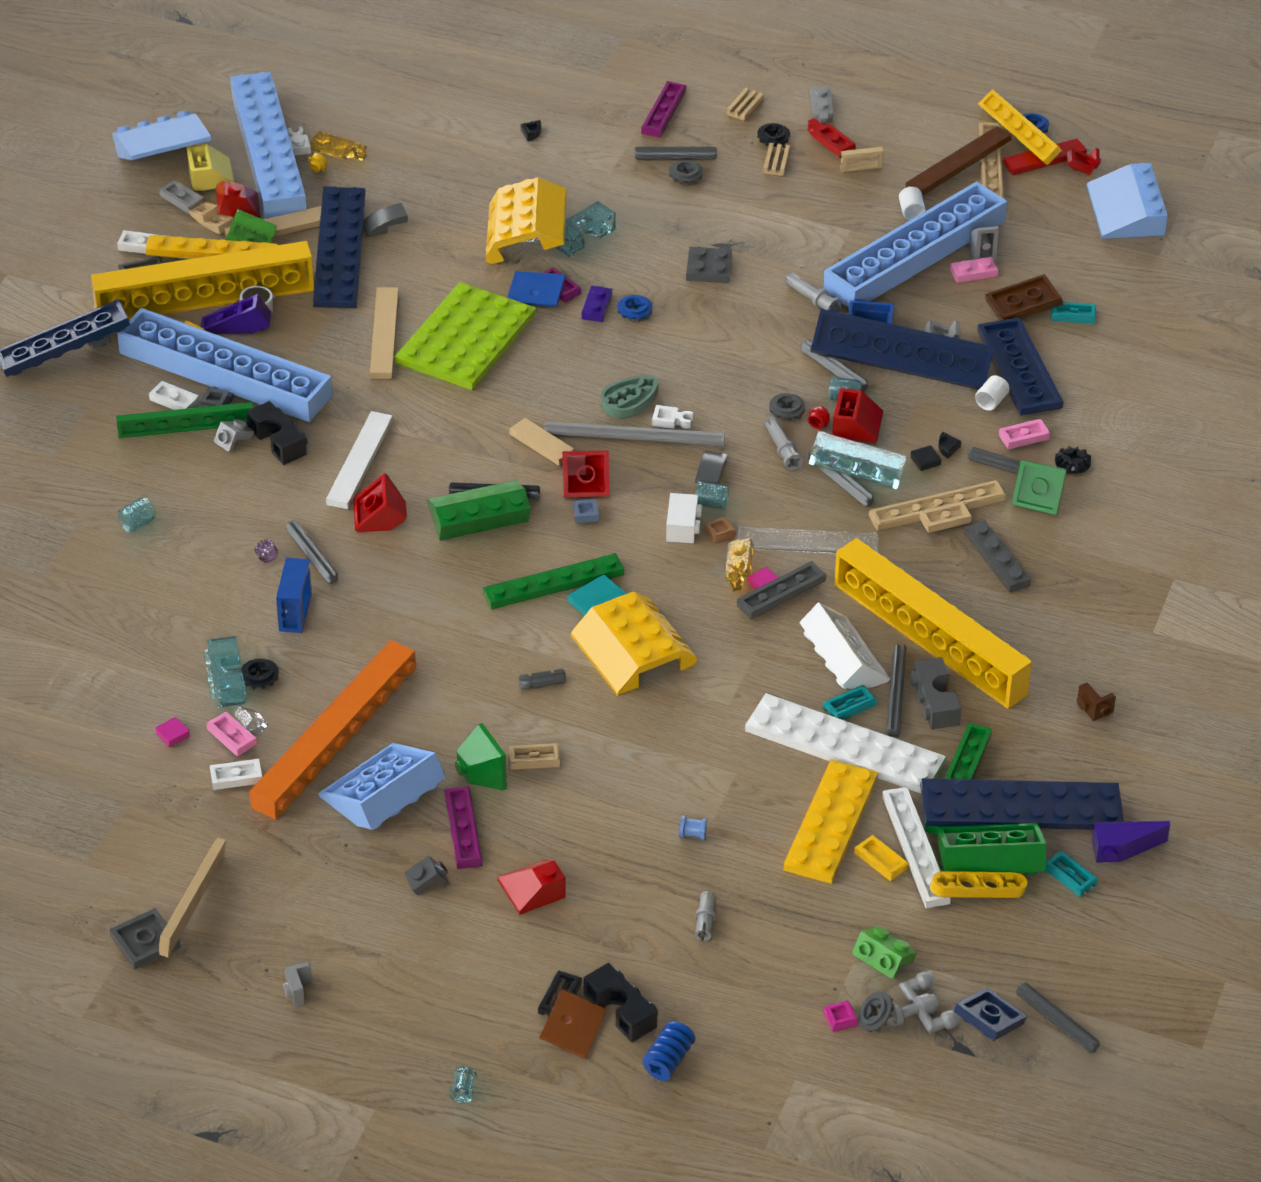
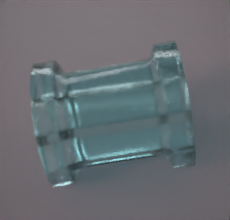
(462, 1084)

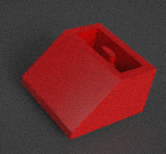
(856, 416)

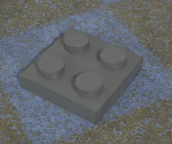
(709, 264)
(141, 938)

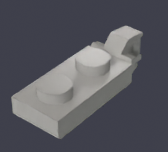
(821, 104)

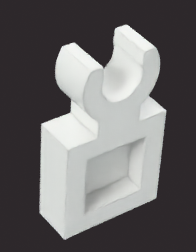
(299, 142)
(669, 417)

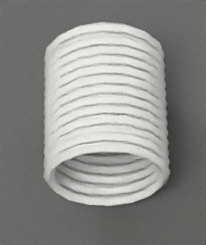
(911, 202)
(992, 393)

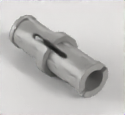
(705, 915)

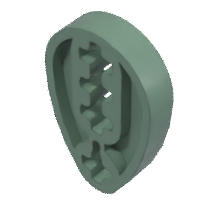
(629, 396)

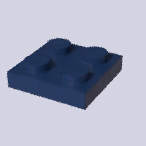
(990, 1013)

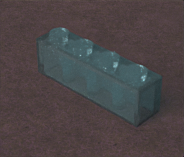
(857, 460)

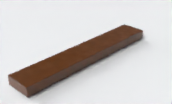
(960, 160)

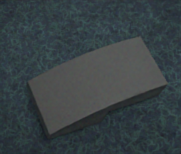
(377, 222)
(215, 397)
(711, 467)

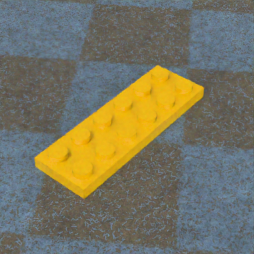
(830, 821)

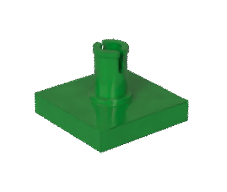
(1039, 487)

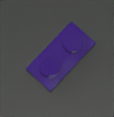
(597, 303)

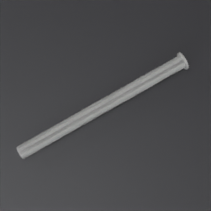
(635, 433)

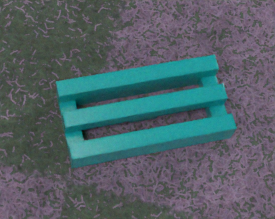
(1075, 313)
(852, 705)
(1067, 874)

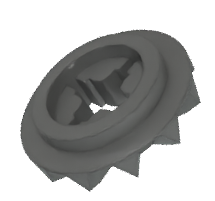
(693, 170)
(787, 400)
(868, 1011)

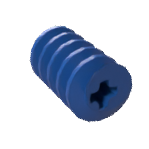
(668, 1050)

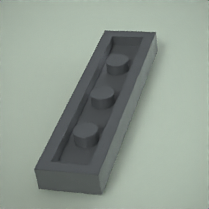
(997, 556)
(781, 590)

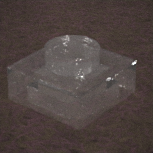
(250, 719)

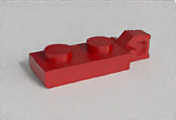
(830, 137)

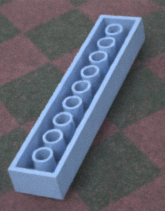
(267, 144)
(914, 245)
(225, 364)

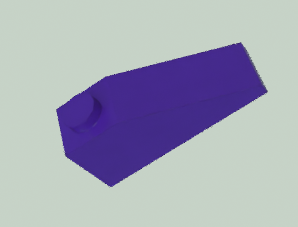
(239, 318)
(1127, 839)

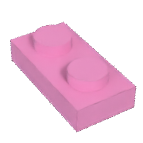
(974, 270)
(1024, 434)
(231, 733)

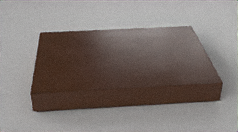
(1024, 298)

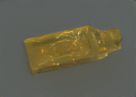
(337, 146)
(739, 562)

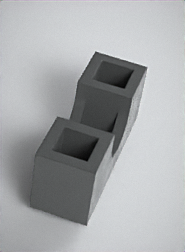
(931, 681)

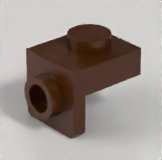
(1093, 704)

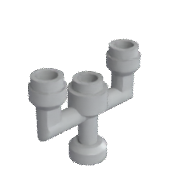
(923, 1005)

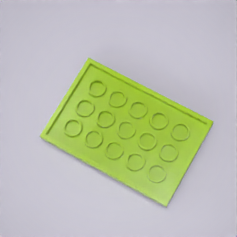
(465, 335)

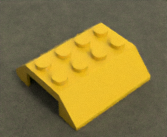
(524, 213)
(628, 639)

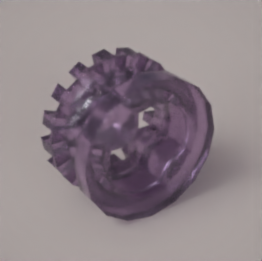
(263, 550)

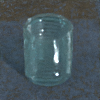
(837, 383)
(712, 495)
(136, 514)

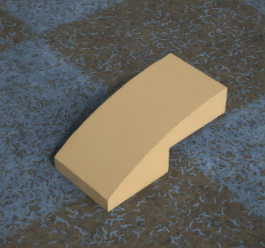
(208, 216)

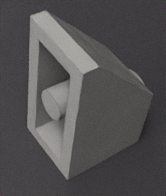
(984, 242)

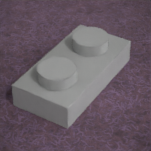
(181, 196)

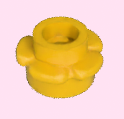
(317, 162)

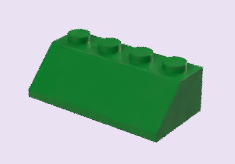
(479, 509)
(992, 848)

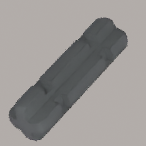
(542, 679)

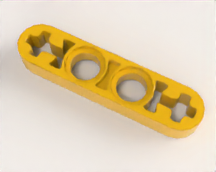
(949, 884)

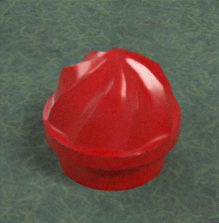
(819, 417)

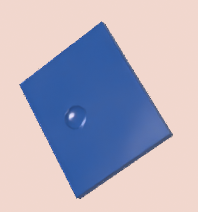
(536, 288)

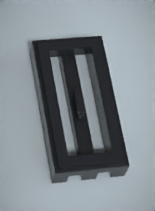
(543, 1007)

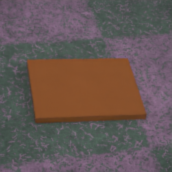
(573, 1023)

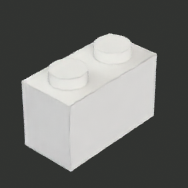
(682, 518)

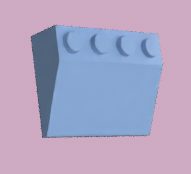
(159, 136)
(1128, 203)
(384, 785)

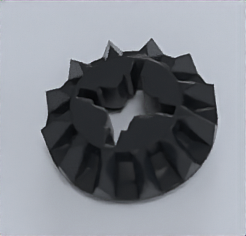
(767, 132)
(1079, 465)
(267, 669)

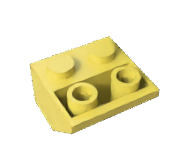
(207, 167)

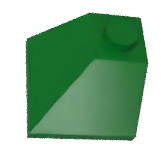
(482, 760)

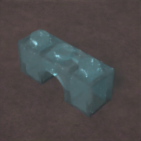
(594, 220)
(227, 683)

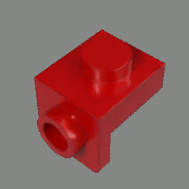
(1082, 162)

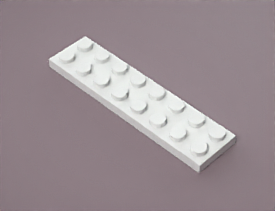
(843, 742)

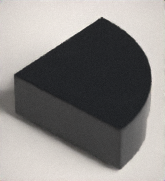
(531, 130)
(948, 444)

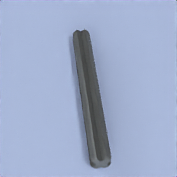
(896, 690)

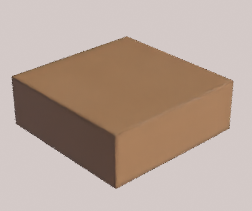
(719, 529)

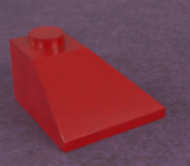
(236, 197)
(585, 473)
(379, 506)
(534, 885)

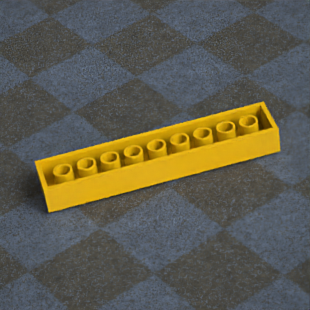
(206, 280)
(933, 623)

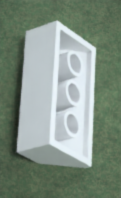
(842, 648)

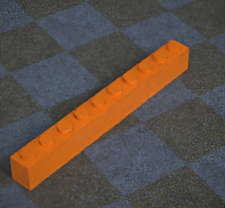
(332, 730)

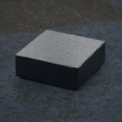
(925, 458)

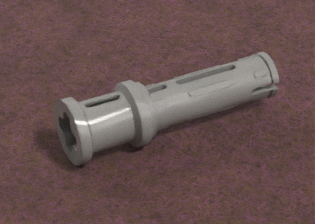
(819, 298)
(786, 449)

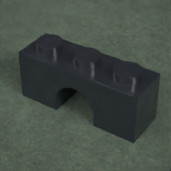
(286, 439)
(608, 987)

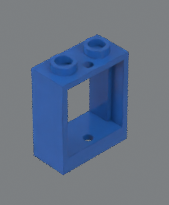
(881, 312)
(294, 595)

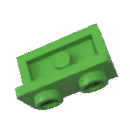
(250, 229)
(883, 951)

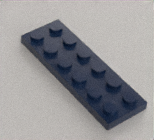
(63, 338)
(1020, 366)

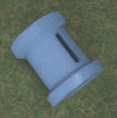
(693, 828)

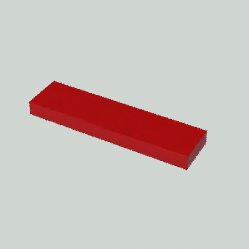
(1028, 161)

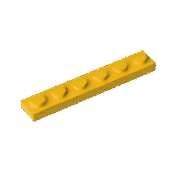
(1019, 127)
(196, 247)

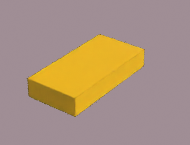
(881, 858)

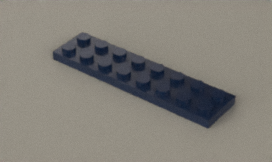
(339, 247)
(902, 349)
(1020, 802)

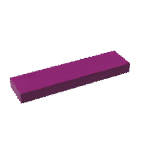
(663, 109)
(463, 827)

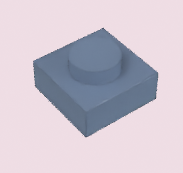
(586, 511)

